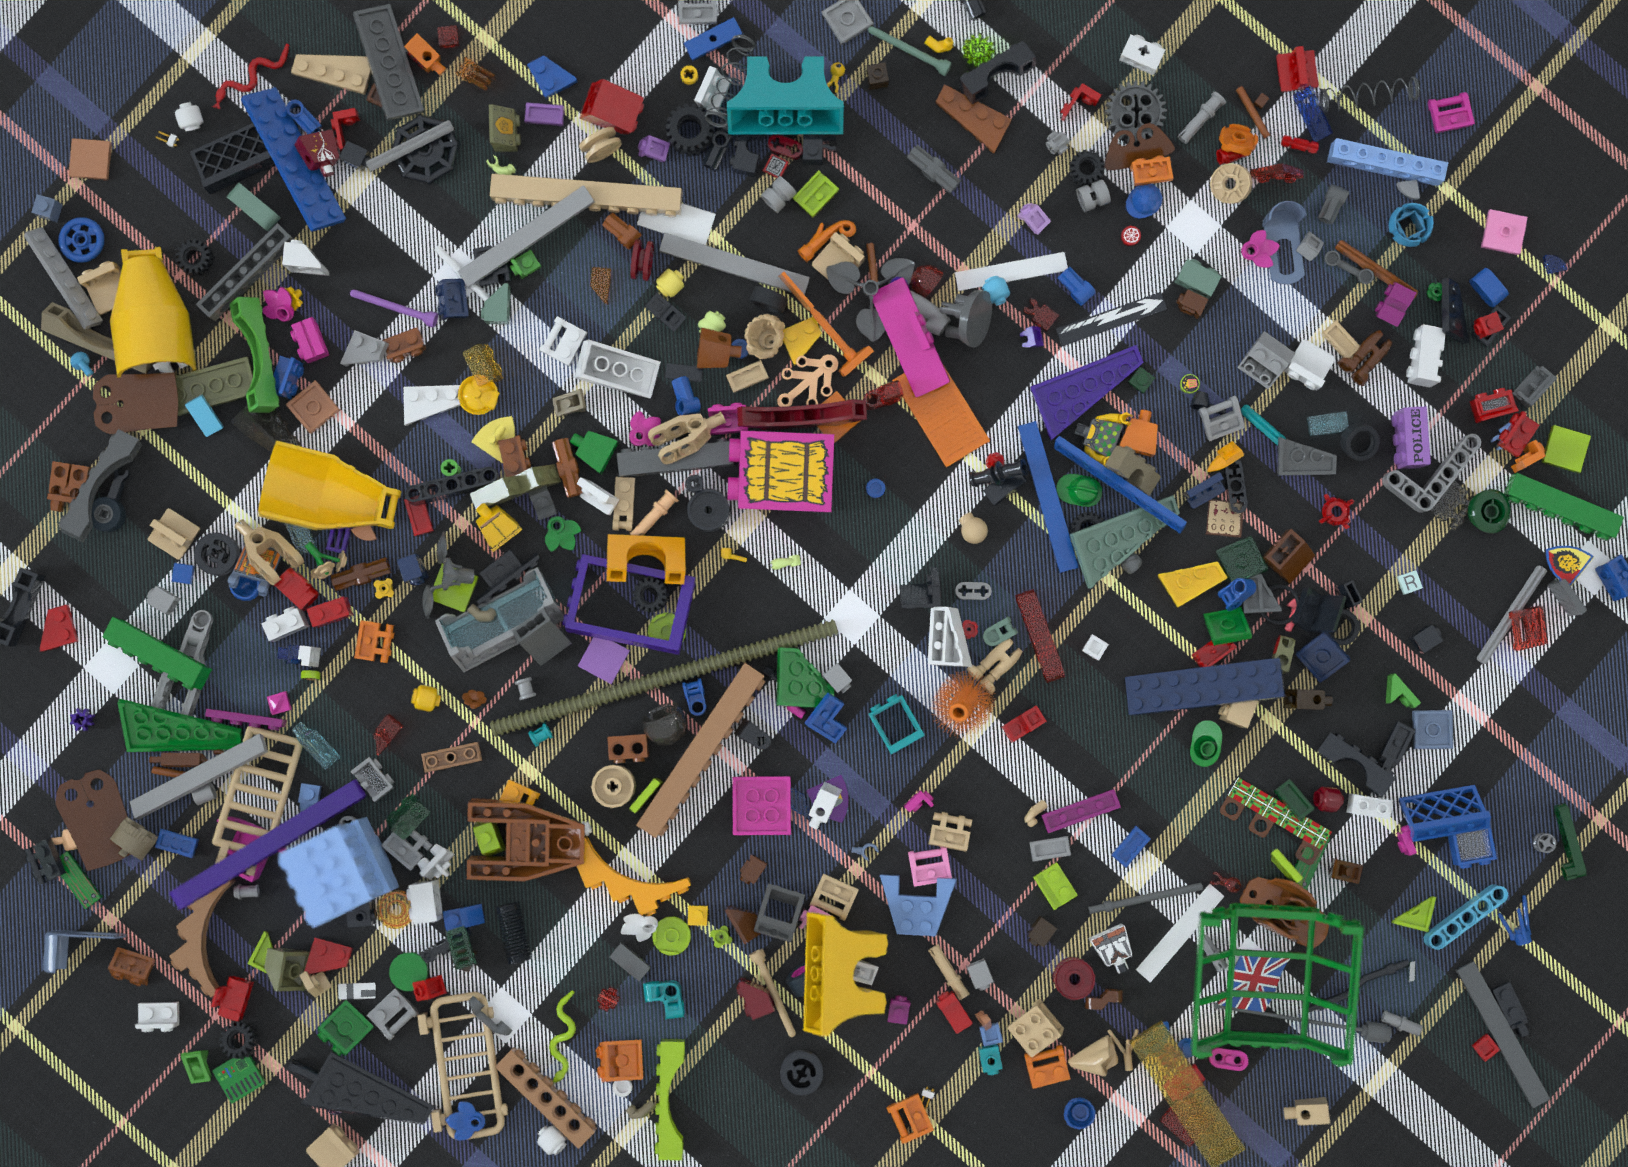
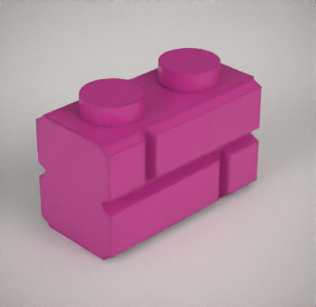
(309, 340)

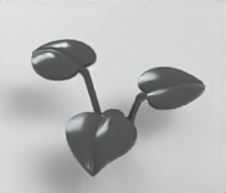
(846, 274)
(459, 575)

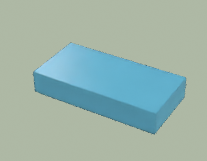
(204, 415)

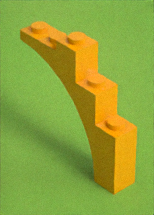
(620, 886)

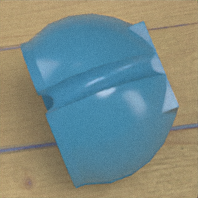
(1420, 219)

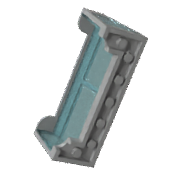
(476, 642)

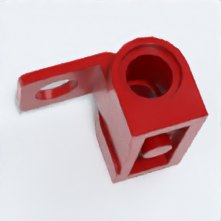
(297, 589)
(233, 998)

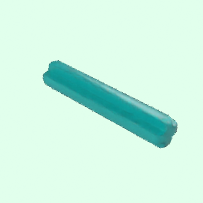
(1261, 423)

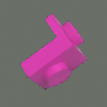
(1406, 845)

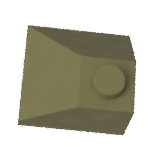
(284, 968)

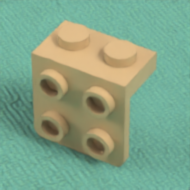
(838, 251)
(102, 285)
(332, 1148)

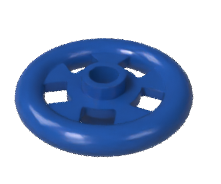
(65, 241)

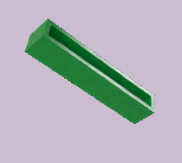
(1563, 506)
(157, 653)

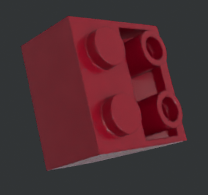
(757, 998)

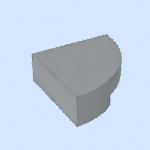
(1409, 189)

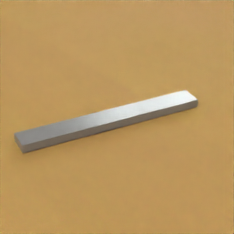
(526, 236)
(730, 263)
(198, 776)

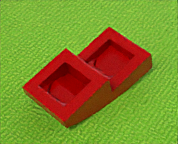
(1023, 724)

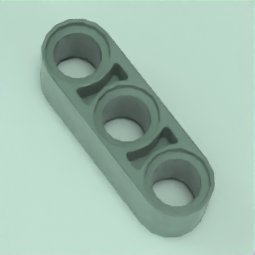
(253, 207)

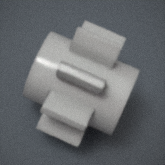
(1057, 142)

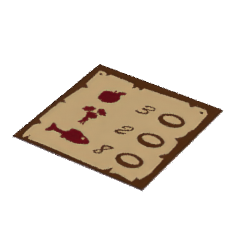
(1222, 520)

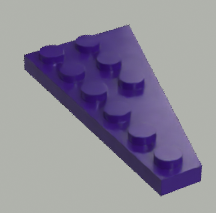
(1074, 392)

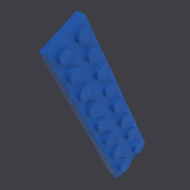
(279, 136)

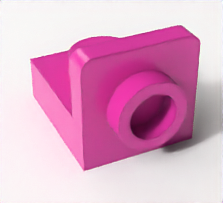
(915, 802)

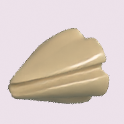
(1096, 1057)

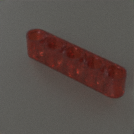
(1040, 635)

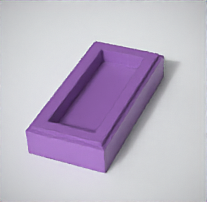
(544, 114)

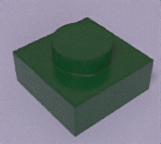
(1141, 380)

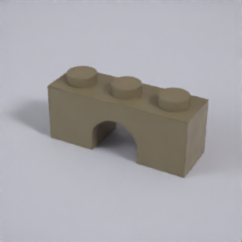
(1133, 467)

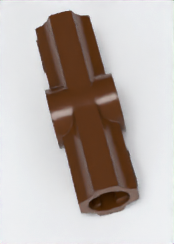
(360, 574)

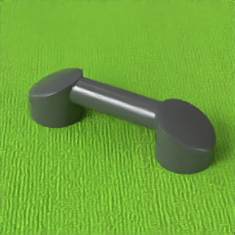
(1364, 276)
(476, 1007)

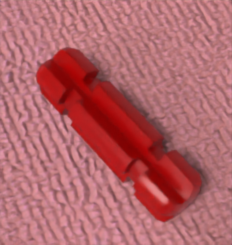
(1299, 144)

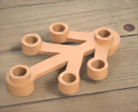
(810, 379)

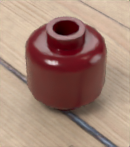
(1328, 799)

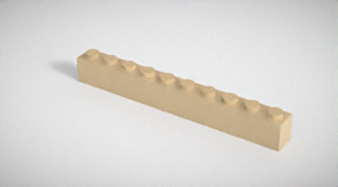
(606, 195)

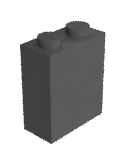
(541, 637)

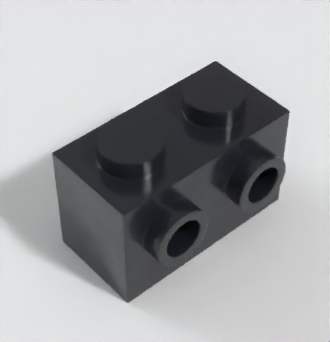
(362, 915)

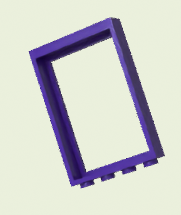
(680, 619)

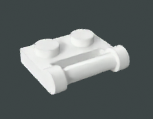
(568, 344)

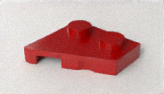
(327, 956)

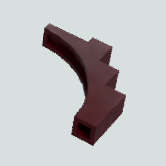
(802, 416)

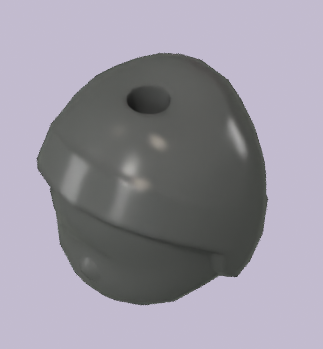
(1131, 563)

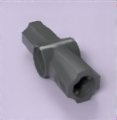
(933, 169)

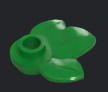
(562, 536)

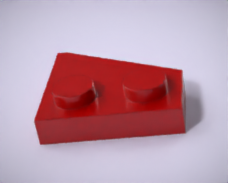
(58, 629)

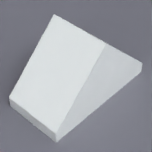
(865, 972)

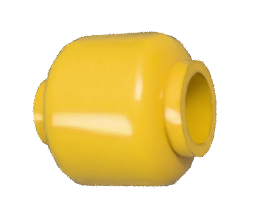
(425, 698)

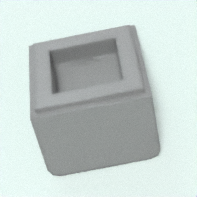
(1310, 246)

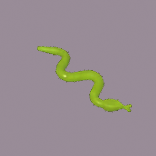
(562, 1037)

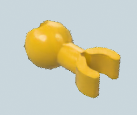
(836, 73)

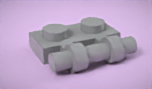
(404, 851)

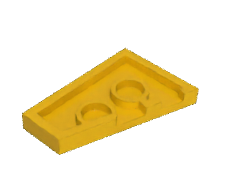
(1191, 582)

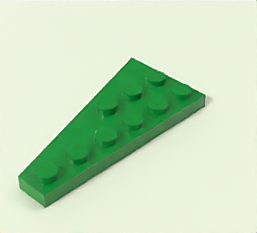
(162, 730)

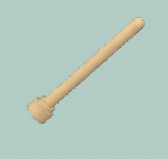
(758, 958)

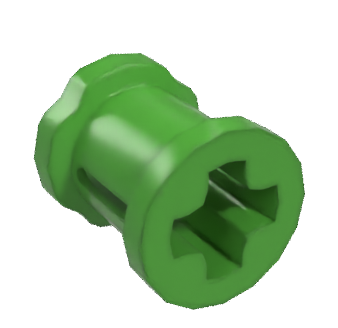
(446, 465)

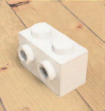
(284, 625)

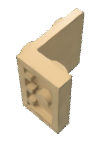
(1036, 1028)

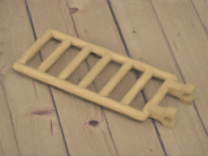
(235, 785)

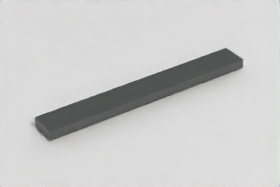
(1502, 1034)

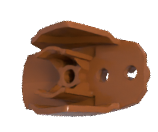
(1284, 893)

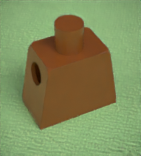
(715, 349)

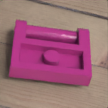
(1452, 118)

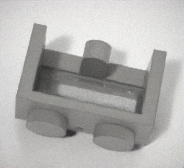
(373, 779)

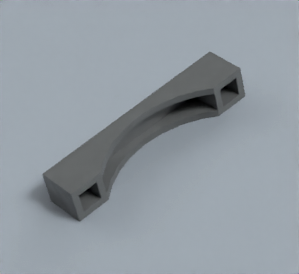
(120, 451)

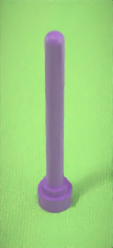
(429, 318)

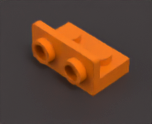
(1151, 170)
(1533, 452)

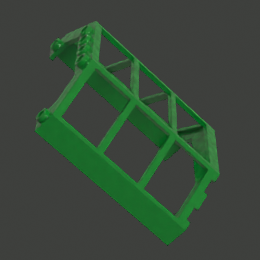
(1340, 1057)

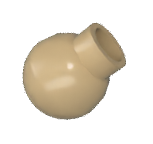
(973, 529)

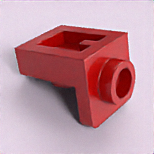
(1487, 325)
(429, 988)

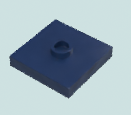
(1322, 656)

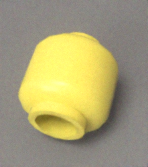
(670, 283)

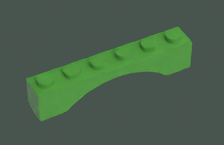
(248, 317)

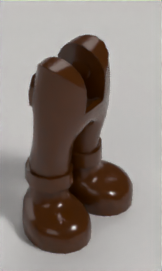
(1348, 365)

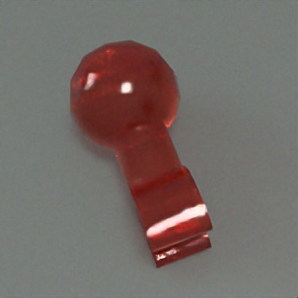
(1229, 883)

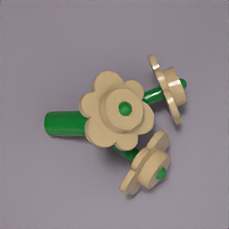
(325, 569)

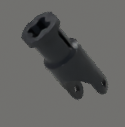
(697, 479)

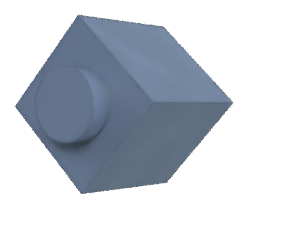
(47, 208)

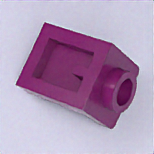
(899, 1010)

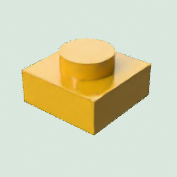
(697, 915)

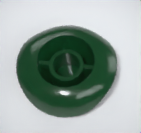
(1489, 511)

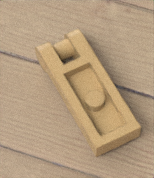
(625, 507)

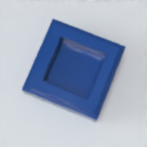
(183, 573)

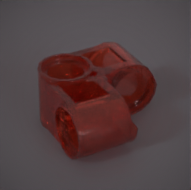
(885, 395)

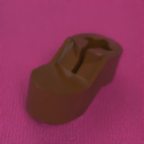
(1101, 1001)

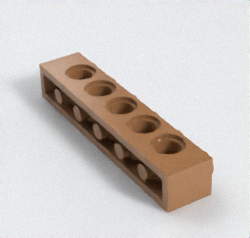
(577, 1136)

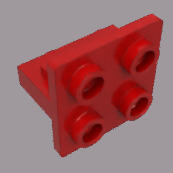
(1297, 70)

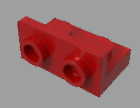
(1518, 434)

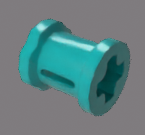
(540, 734)

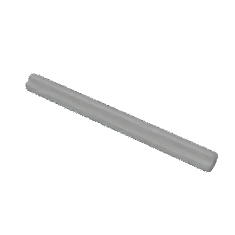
(1506, 622)

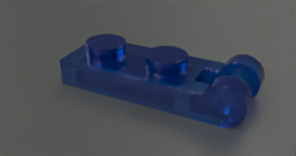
(1312, 114)

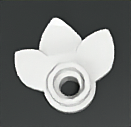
(640, 926)

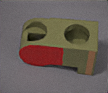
(1284, 650)

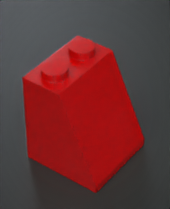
(612, 107)

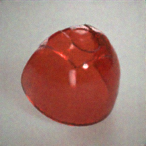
(925, 279)

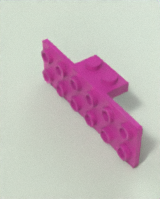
(910, 337)

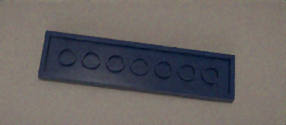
(1205, 686)

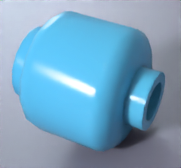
(997, 289)

